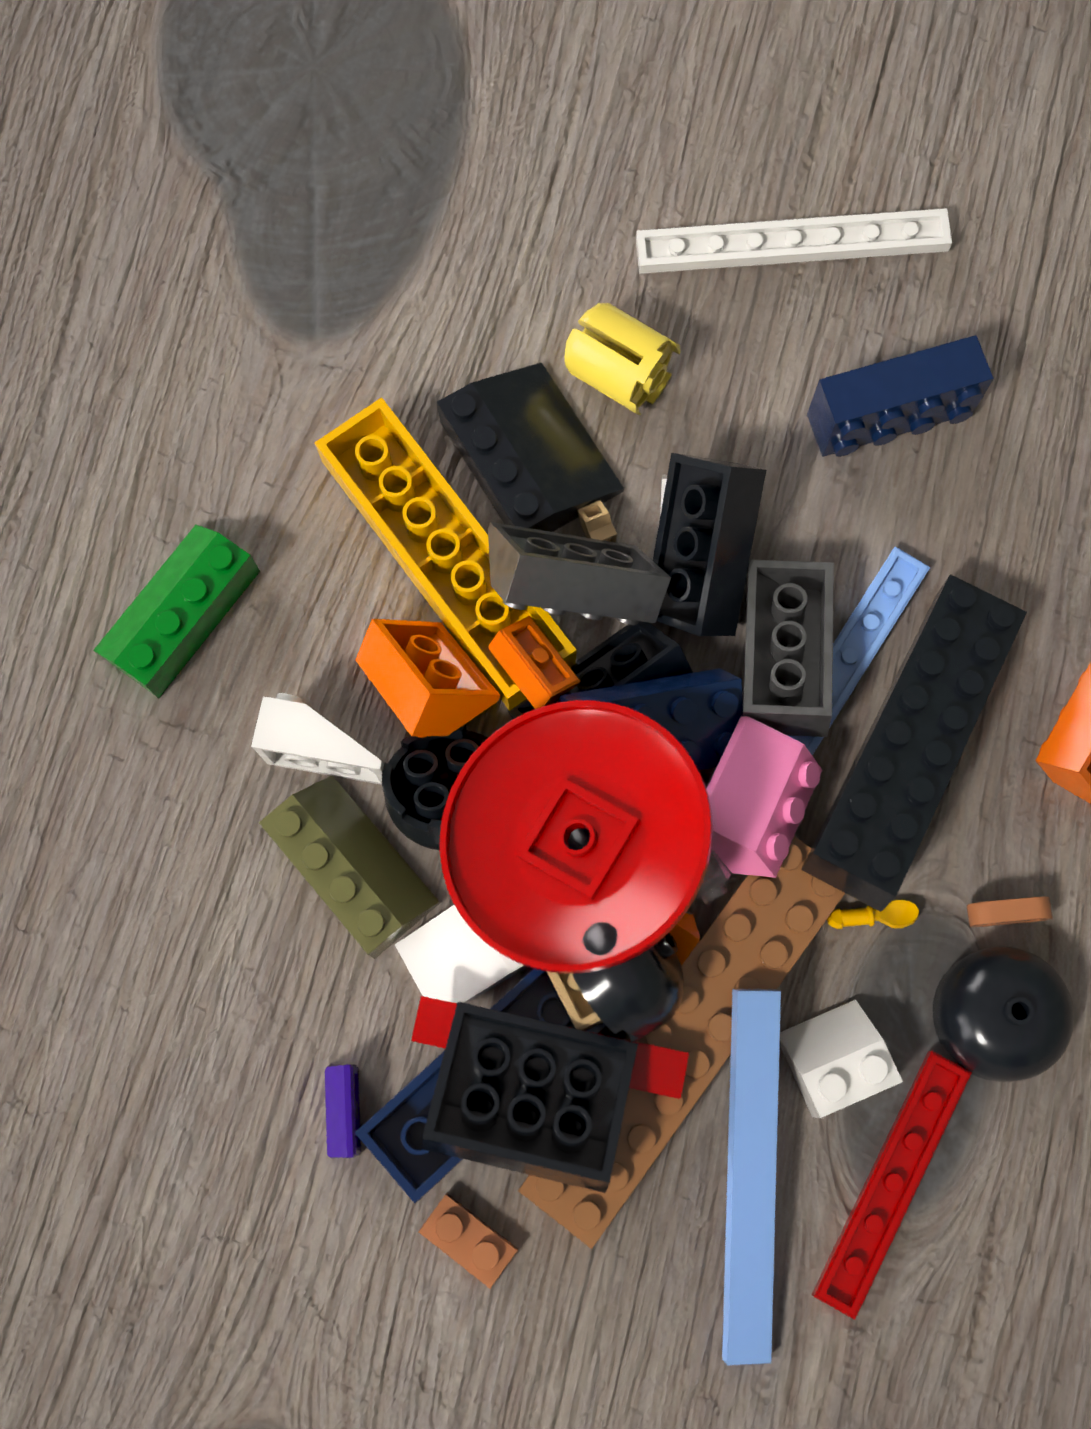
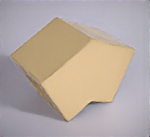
(597, 522)

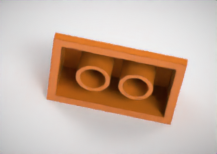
(424, 676)
(1068, 748)

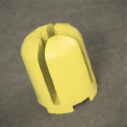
(619, 356)

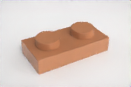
(468, 1240)

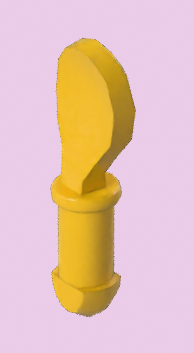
(896, 915)

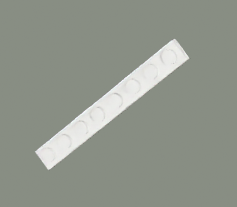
(793, 240)

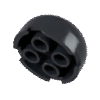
(420, 781)
(636, 993)
(977, 1021)

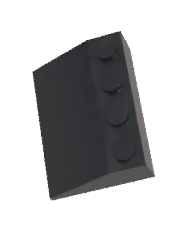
(527, 448)
(530, 1097)

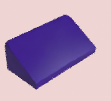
(342, 1111)

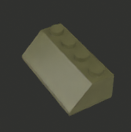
(349, 864)

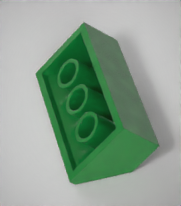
(178, 609)

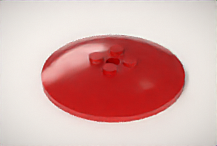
(536, 785)

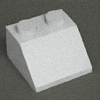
(838, 1059)

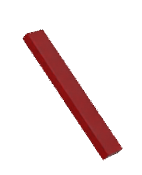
(654, 1068)
(891, 1184)

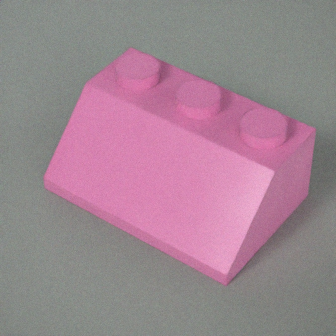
(759, 797)

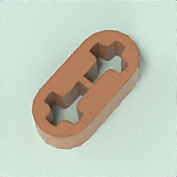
(1009, 911)

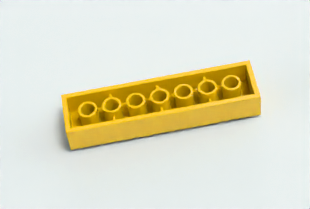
(429, 536)

